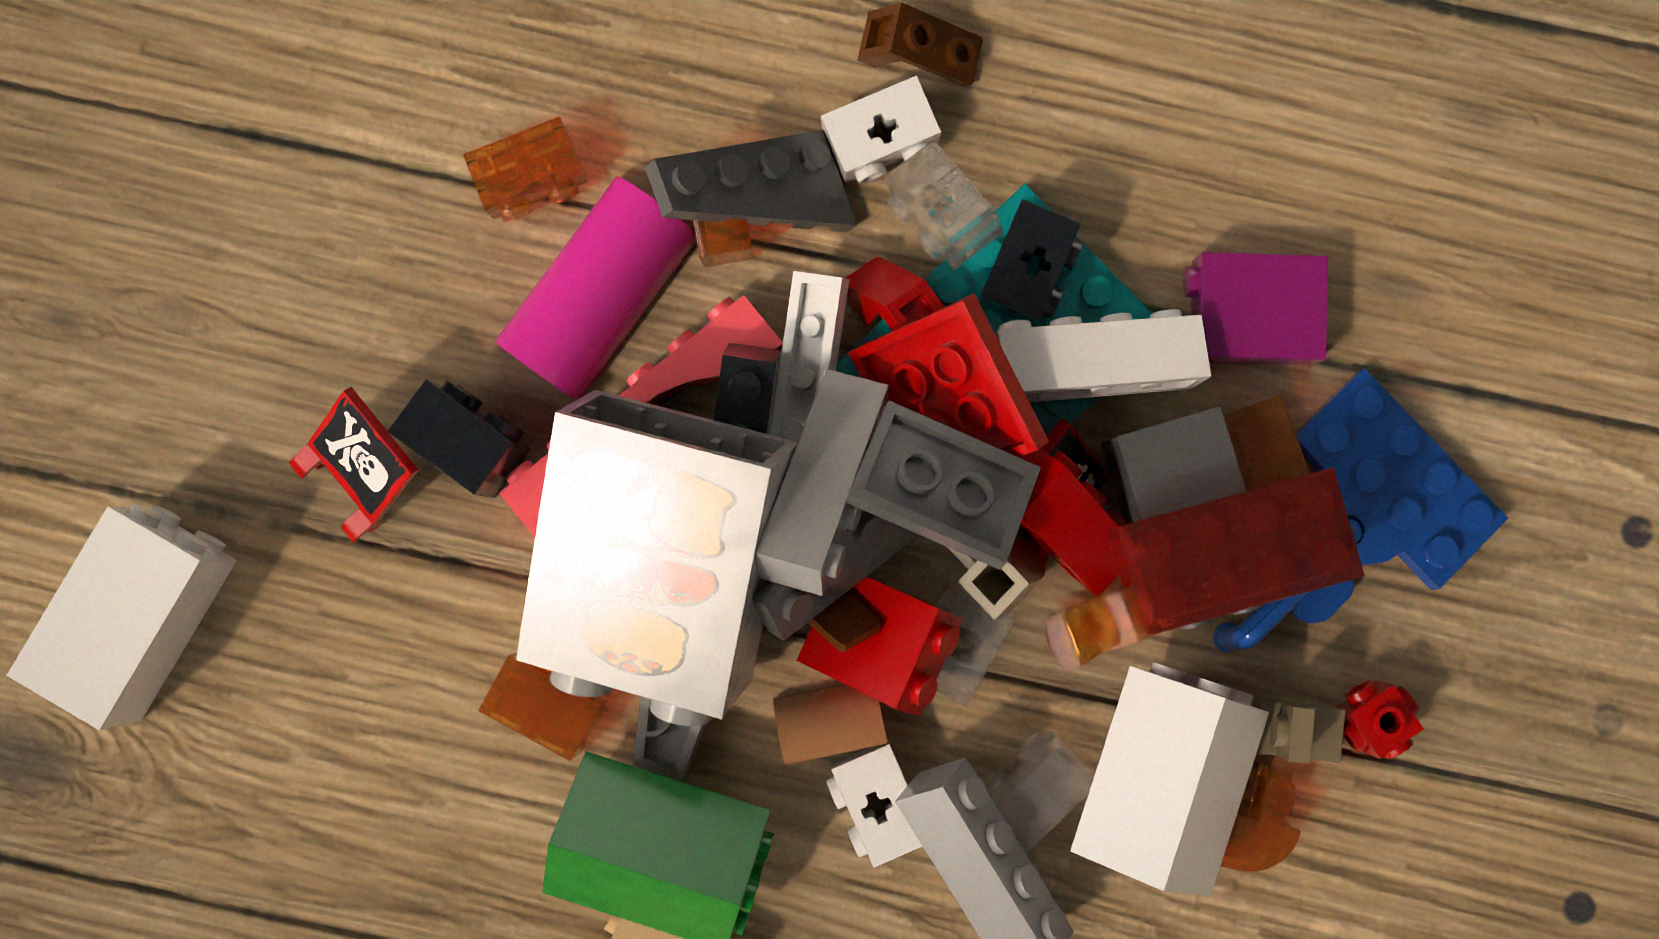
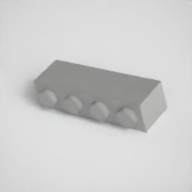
(811, 510)
(979, 855)

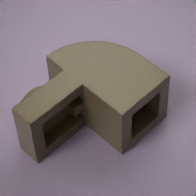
(1002, 589)
(1302, 731)

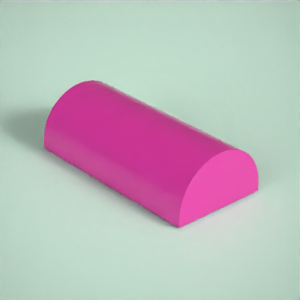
(597, 289)

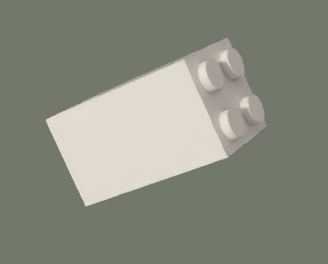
(122, 615)
(1170, 780)

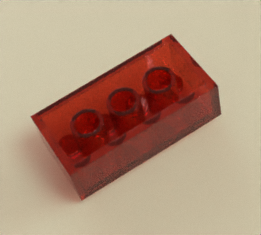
(1235, 552)

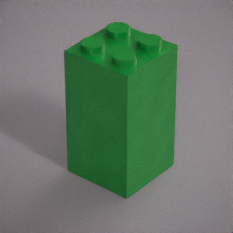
(657, 851)

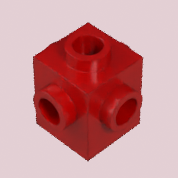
(1363, 712)

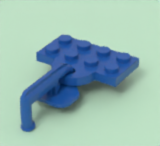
(1397, 495)

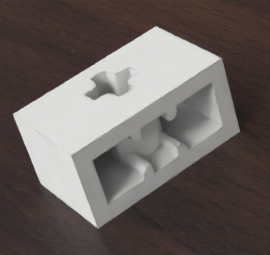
(896, 109)
(853, 780)

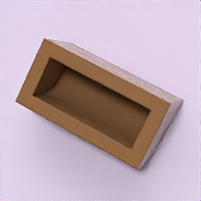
(827, 723)

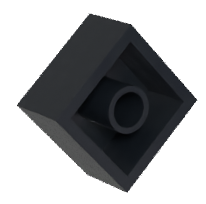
(460, 440)

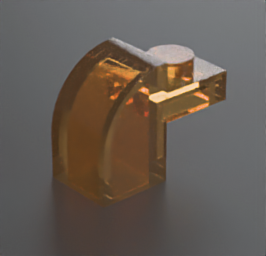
(1090, 629)
(1260, 836)

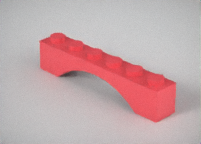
(691, 363)

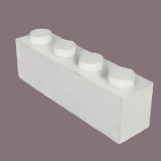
(1107, 355)

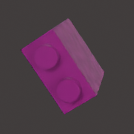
(1260, 306)

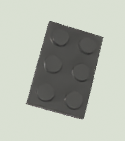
(944, 485)

